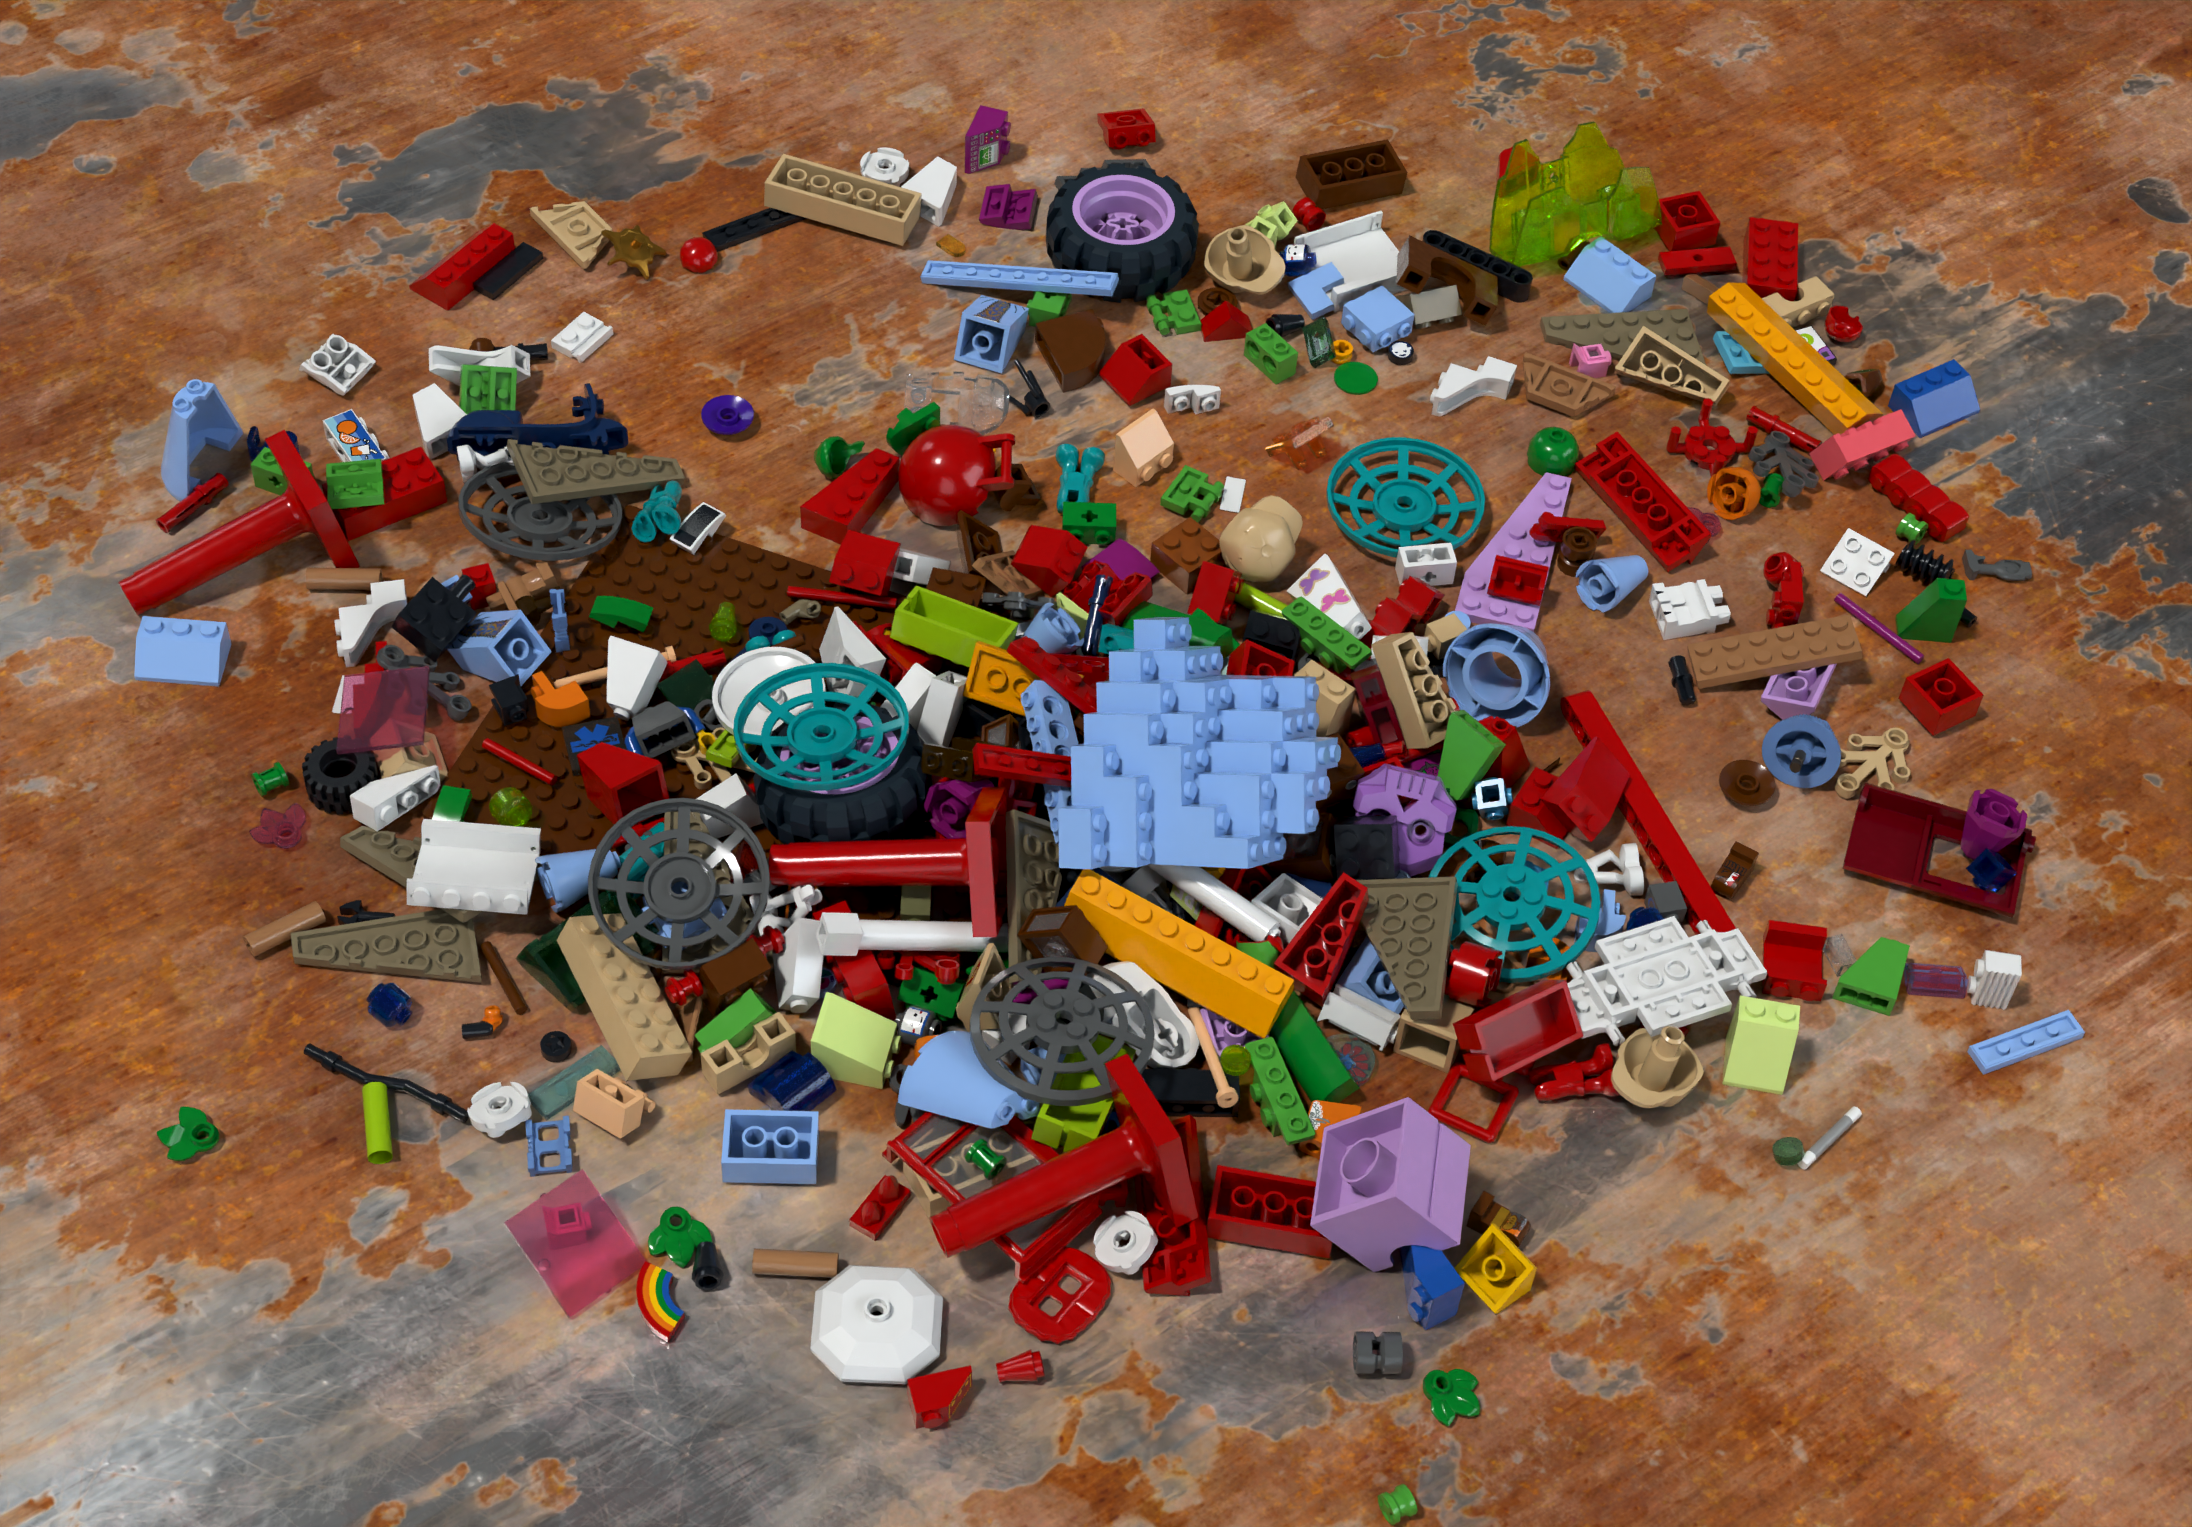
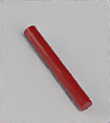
(519, 761)

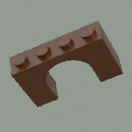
(1477, 287)

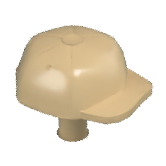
(1244, 261)
(1261, 539)
(1656, 1068)

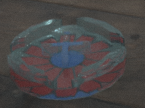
(1355, 1055)

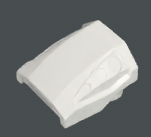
(338, 364)

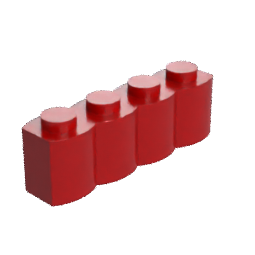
(1915, 494)

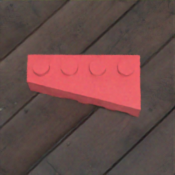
(1862, 444)

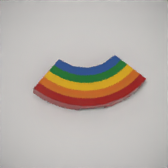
(655, 1301)

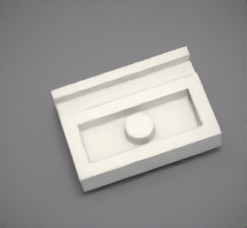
(582, 337)

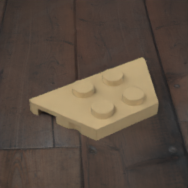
(575, 229)

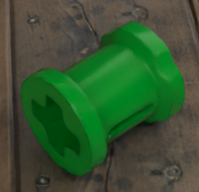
(1771, 491)
(270, 779)
(985, 1159)

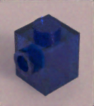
(1991, 871)

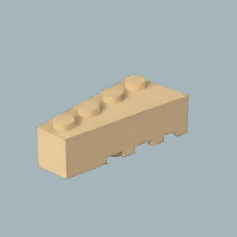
(1670, 368)
(1413, 690)

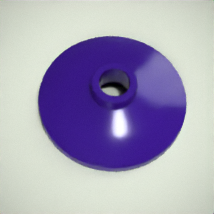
(727, 414)

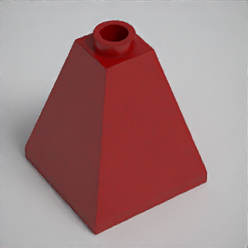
(902, 657)
(1512, 760)

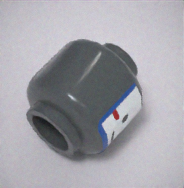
(917, 1023)

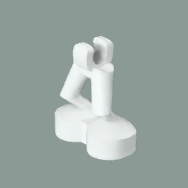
(470, 460)
(1628, 864)
(802, 896)

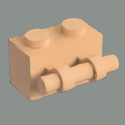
(610, 1103)

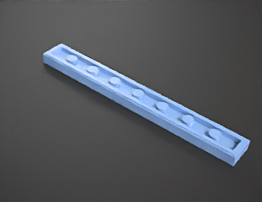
(1020, 278)

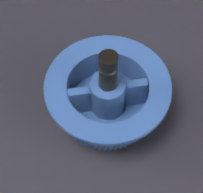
(1802, 751)

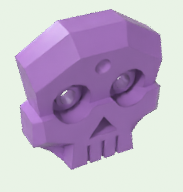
(1430, 807)

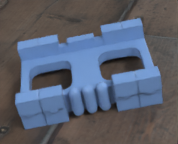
(559, 620)
(537, 1148)

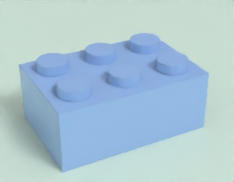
(770, 1146)

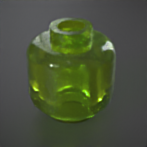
(510, 807)

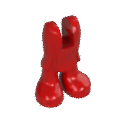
(1568, 1078)

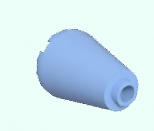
(1609, 580)
(1054, 630)
(566, 875)

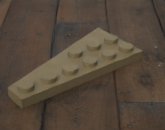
(586, 472)
(1031, 878)
(409, 944)

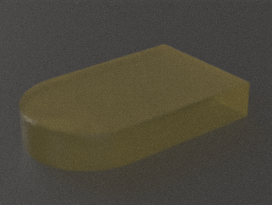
(951, 246)

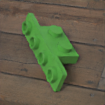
(1325, 637)
(1276, 1094)

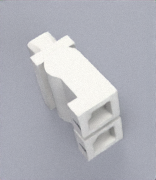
(1688, 609)

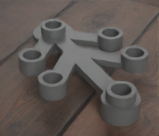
(1779, 444)
(1021, 607)
(457, 706)

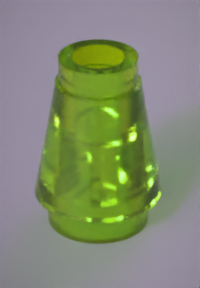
(724, 622)

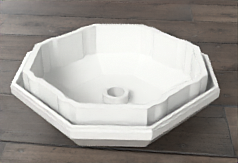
(882, 1346)

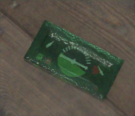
(1319, 342)

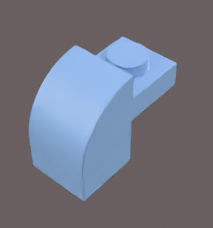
(1609, 922)

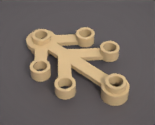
(1893, 742)
(690, 753)

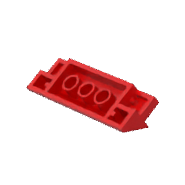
(1643, 502)
(1182, 1253)

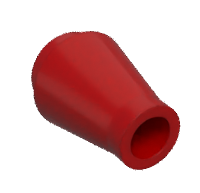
(1023, 1367)

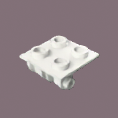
(1857, 562)

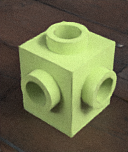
(1280, 216)

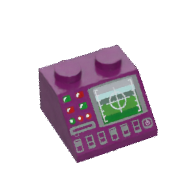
(986, 139)

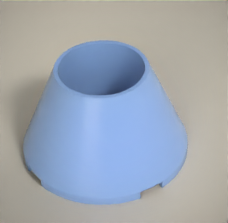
(1483, 687)

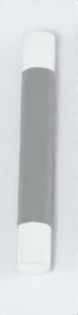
(1830, 1137)

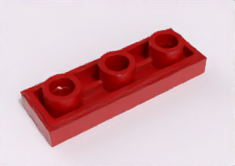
(1697, 260)

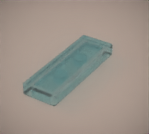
(561, 1089)

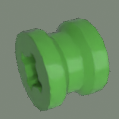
(1912, 528)
(1397, 1504)

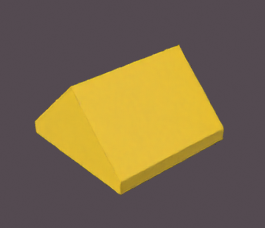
(1496, 1270)

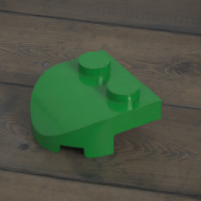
(911, 426)

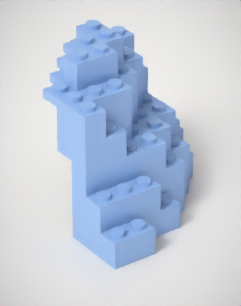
(1192, 760)

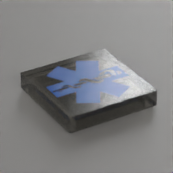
(588, 734)

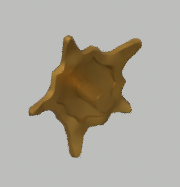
(633, 249)

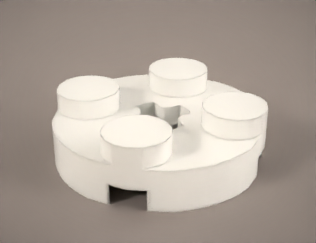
(873, 164)
(513, 1103)
(1135, 1253)

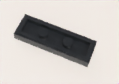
(508, 270)

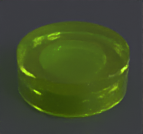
(1235, 1060)

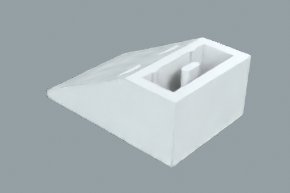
(849, 646)

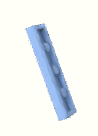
(2025, 1042)

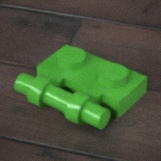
(1180, 311)
(1184, 491)

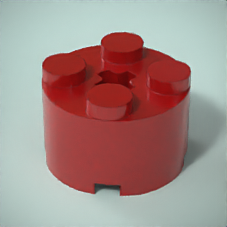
(1473, 974)

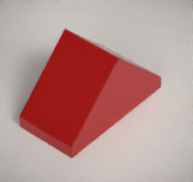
(1225, 323)

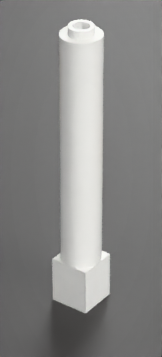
(1221, 900)
(845, 934)

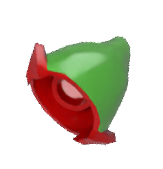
(1264, 951)

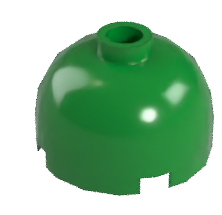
(1553, 452)

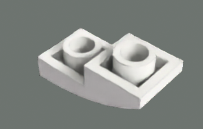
(1198, 397)

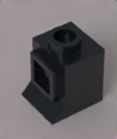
(509, 700)

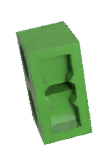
(1270, 353)

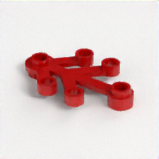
(945, 969)

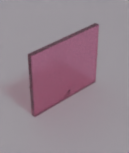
(383, 710)
(575, 1243)

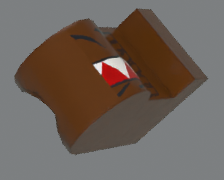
(1735, 870)

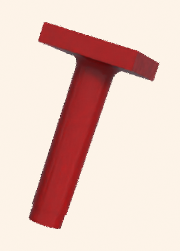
(294, 512)
(967, 861)
(1141, 1145)

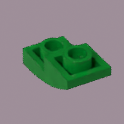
(614, 609)
(452, 804)

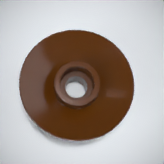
(1747, 782)

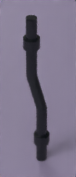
(438, 1102)

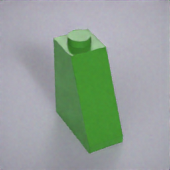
(1466, 754)
(1874, 977)
(735, 1022)

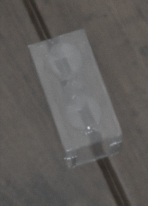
(1838, 954)

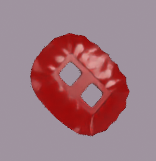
(1077, 1308)

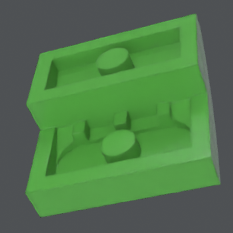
(487, 388)
(355, 483)

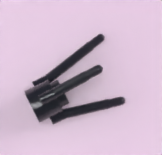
(1034, 400)

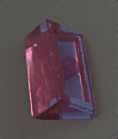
(1935, 980)

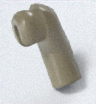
(800, 609)

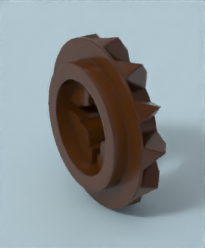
(1210, 297)

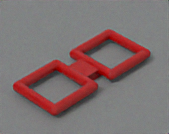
(1487, 1135)

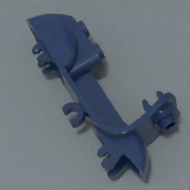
(490, 429)

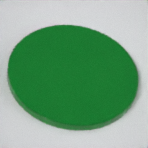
(1355, 378)

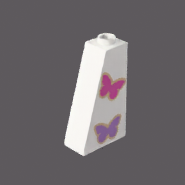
(1329, 593)

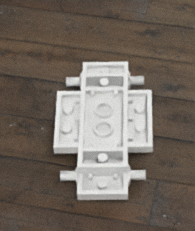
(1662, 978)

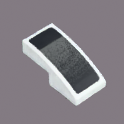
(696, 526)

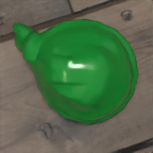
(834, 455)

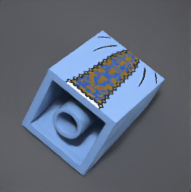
(990, 333)
(500, 646)

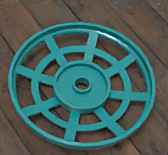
(1404, 491)
(836, 723)
(1529, 907)

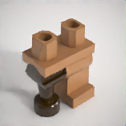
(526, 593)

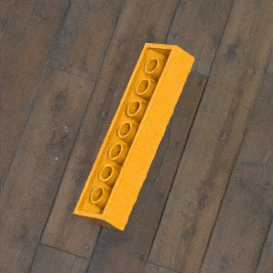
(1790, 358)
(1182, 955)

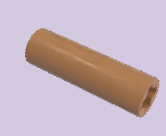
(342, 578)
(281, 929)
(795, 1263)

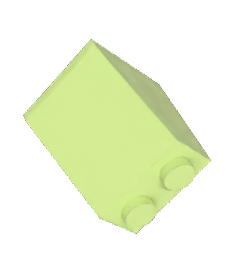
(854, 1042)
(1760, 1044)

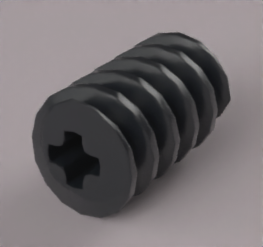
(1924, 563)

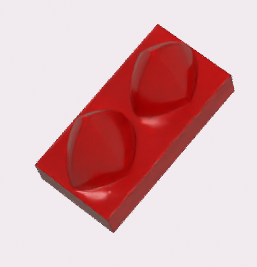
(880, 1207)

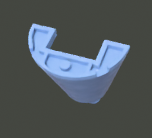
(196, 419)
(955, 1085)

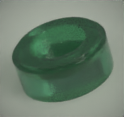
(1788, 1151)

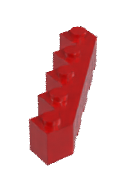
(1400, 615)

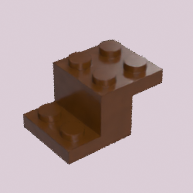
(964, 588)

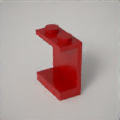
(1793, 960)

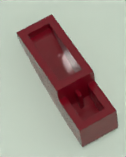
(1376, 705)

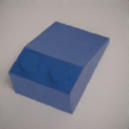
(1430, 1285)

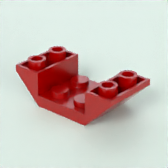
(1123, 594)

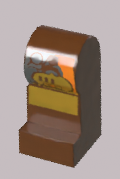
(1487, 1212)

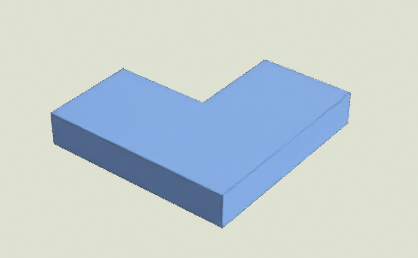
(1311, 289)

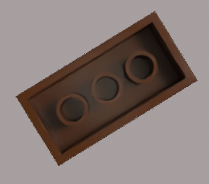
(1351, 174)

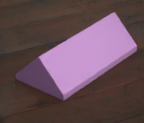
(1796, 691)

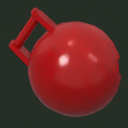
(952, 472)

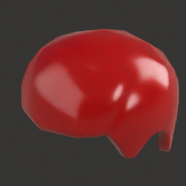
(698, 255)
(1841, 325)

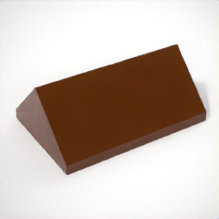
(976, 541)

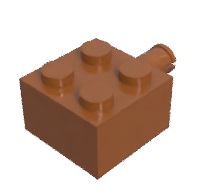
(1182, 551)

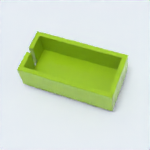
(948, 626)
(1076, 1124)

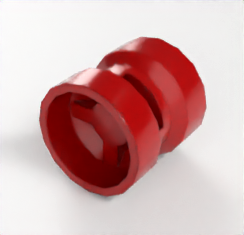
(1310, 215)

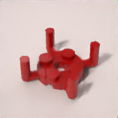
(1706, 435)

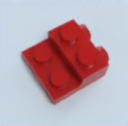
(1127, 128)
(1788, 599)

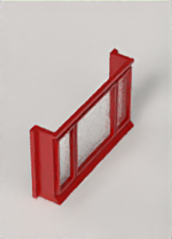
(937, 1152)

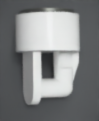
(1143, 883)

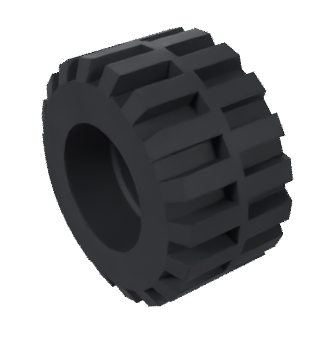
(331, 792)

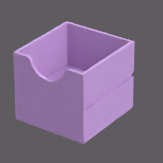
(1390, 1183)

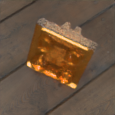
(1301, 433)

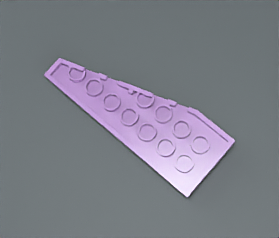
(1515, 543)

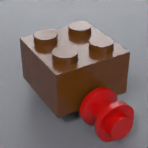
(730, 975)

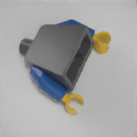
(665, 728)

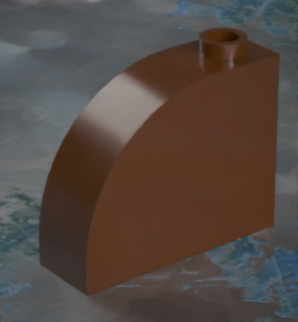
(1072, 348)

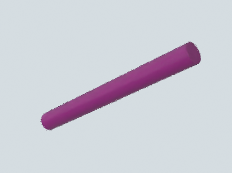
(1879, 628)

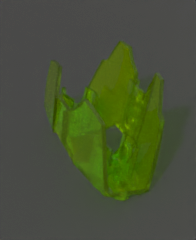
(1585, 200)

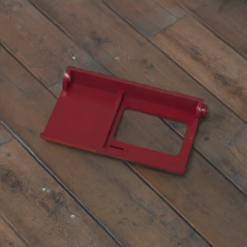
(1894, 842)

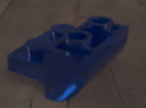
(793, 1083)

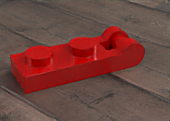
(1552, 527)

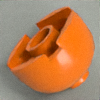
(1733, 492)

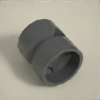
(1388, 1356)

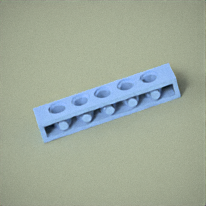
(1053, 733)

